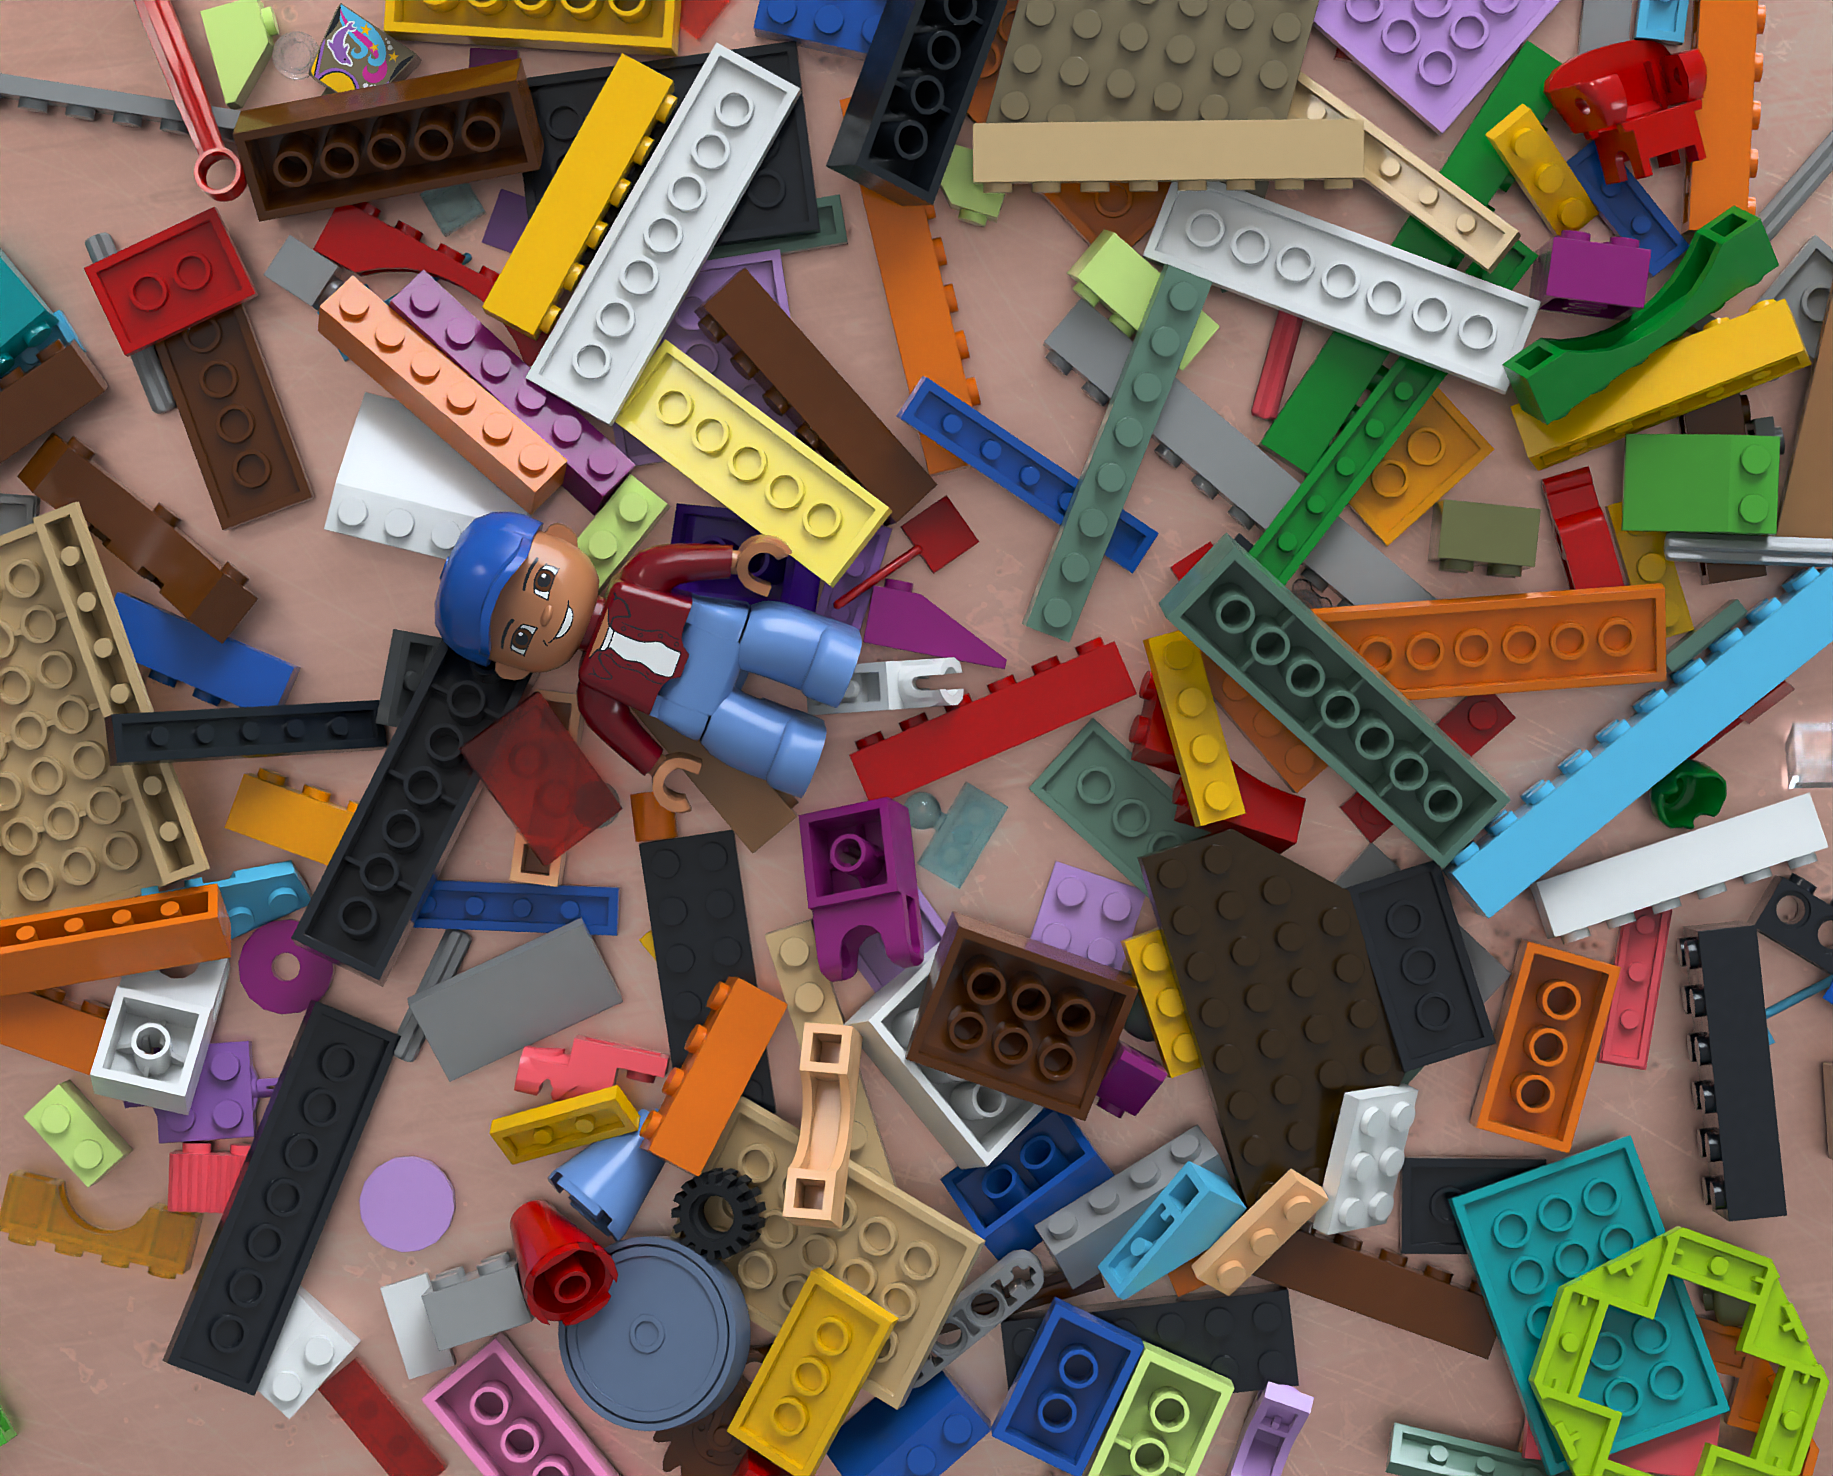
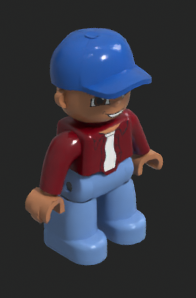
(650, 646)

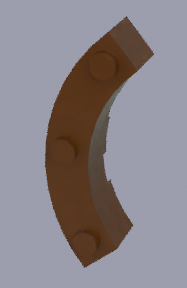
(141, 536)

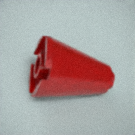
(559, 1265)

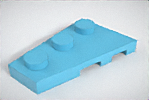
(256, 894)

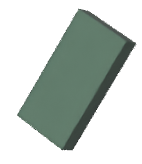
(1704, 635)

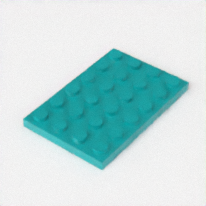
(1554, 1227)

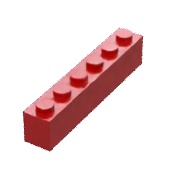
(993, 723)

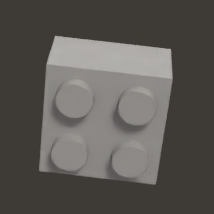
(476, 1302)

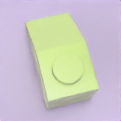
(240, 45)
(966, 196)

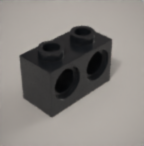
(1801, 933)

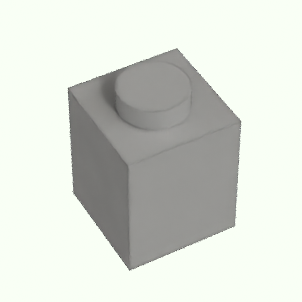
(304, 273)

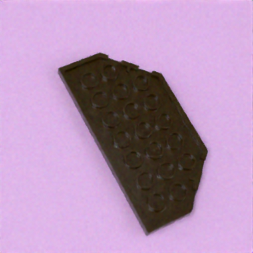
(1271, 998)

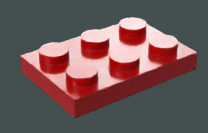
(170, 281)

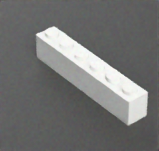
(1679, 866)

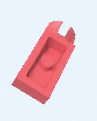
(589, 1068)

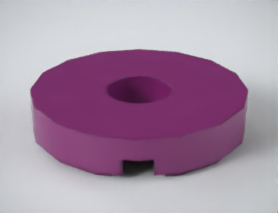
(263, 983)

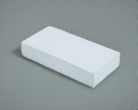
(413, 1327)

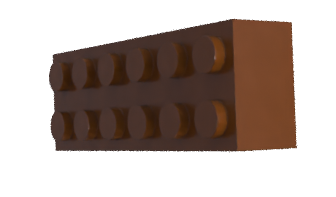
(389, 140)

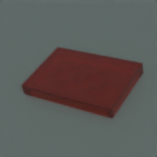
(540, 778)

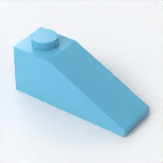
(1172, 1230)

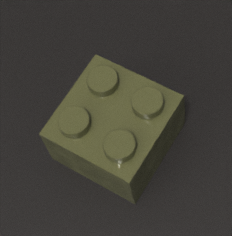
(1485, 536)

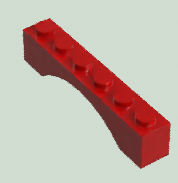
(372, 247)

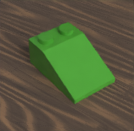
(1701, 484)

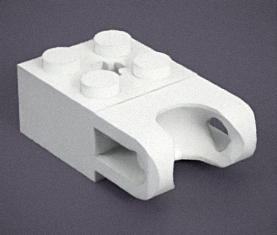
(163, 1014)

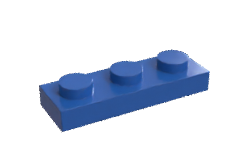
(1628, 210)

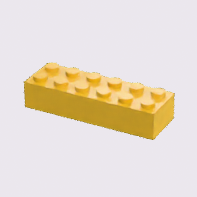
(573, 25)

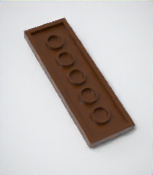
(234, 419)

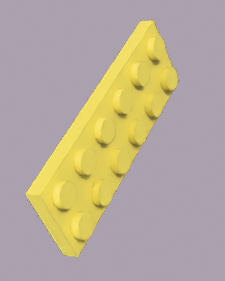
(751, 463)

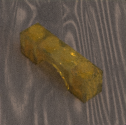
(40, 1210)

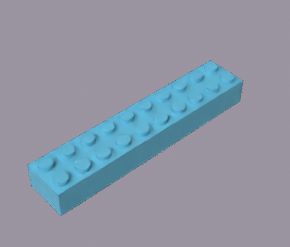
(1648, 745)

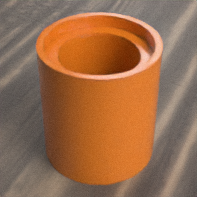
(651, 819)

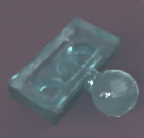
(959, 832)

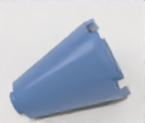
(610, 1180)

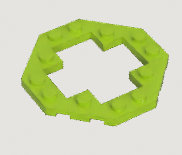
(1635, 1285)

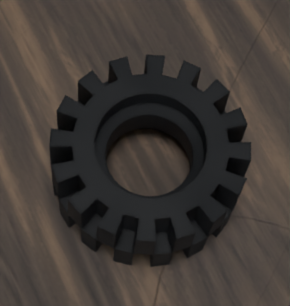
(694, 1223)

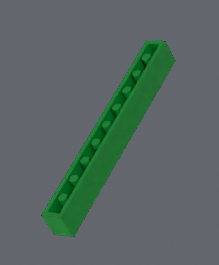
(1348, 366)

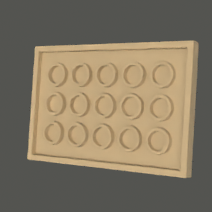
(886, 1249)

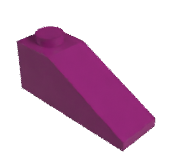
(917, 625)
(1129, 1081)

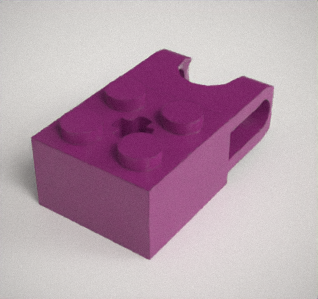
(864, 896)

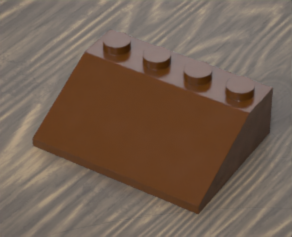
(1020, 1016)

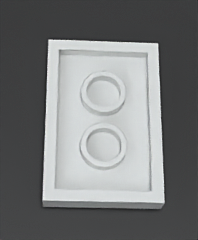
(1366, 1158)

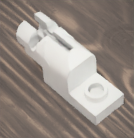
(893, 687)

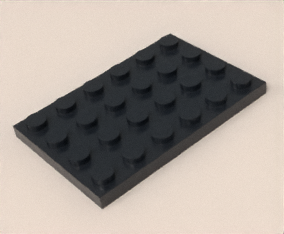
(779, 197)

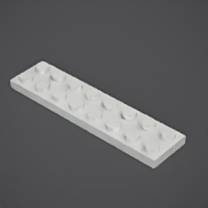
(663, 234)
(1344, 281)

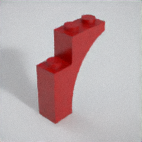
(1270, 815)

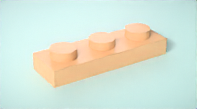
(1259, 1232)

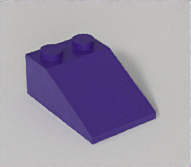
(718, 525)

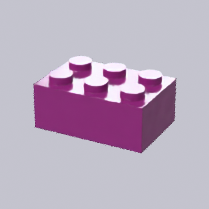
(1590, 277)

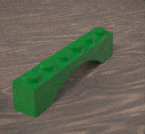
(1718, 265)

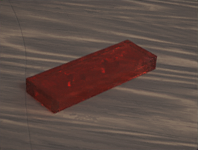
(380, 1423)

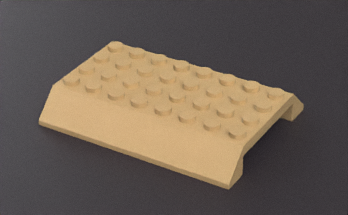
(68, 818)

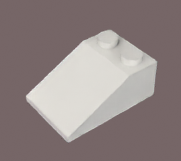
(305, 1353)

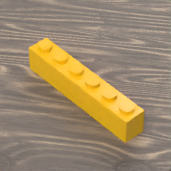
(580, 197)
(1673, 382)

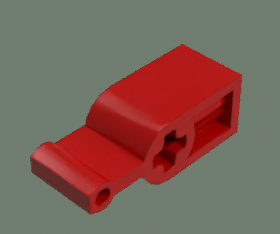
(1581, 531)

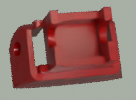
(1623, 101)

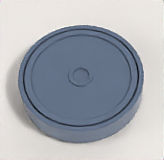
(664, 1341)

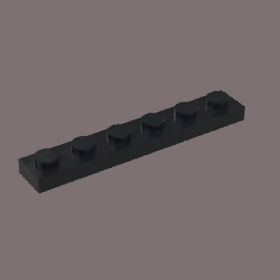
(243, 732)

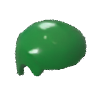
(1688, 793)

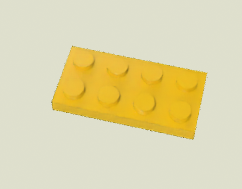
(812, 1374)

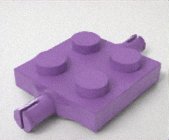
(223, 1099)

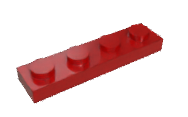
(1468, 724)

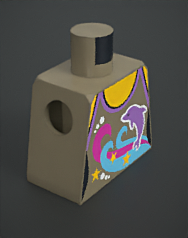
(359, 55)

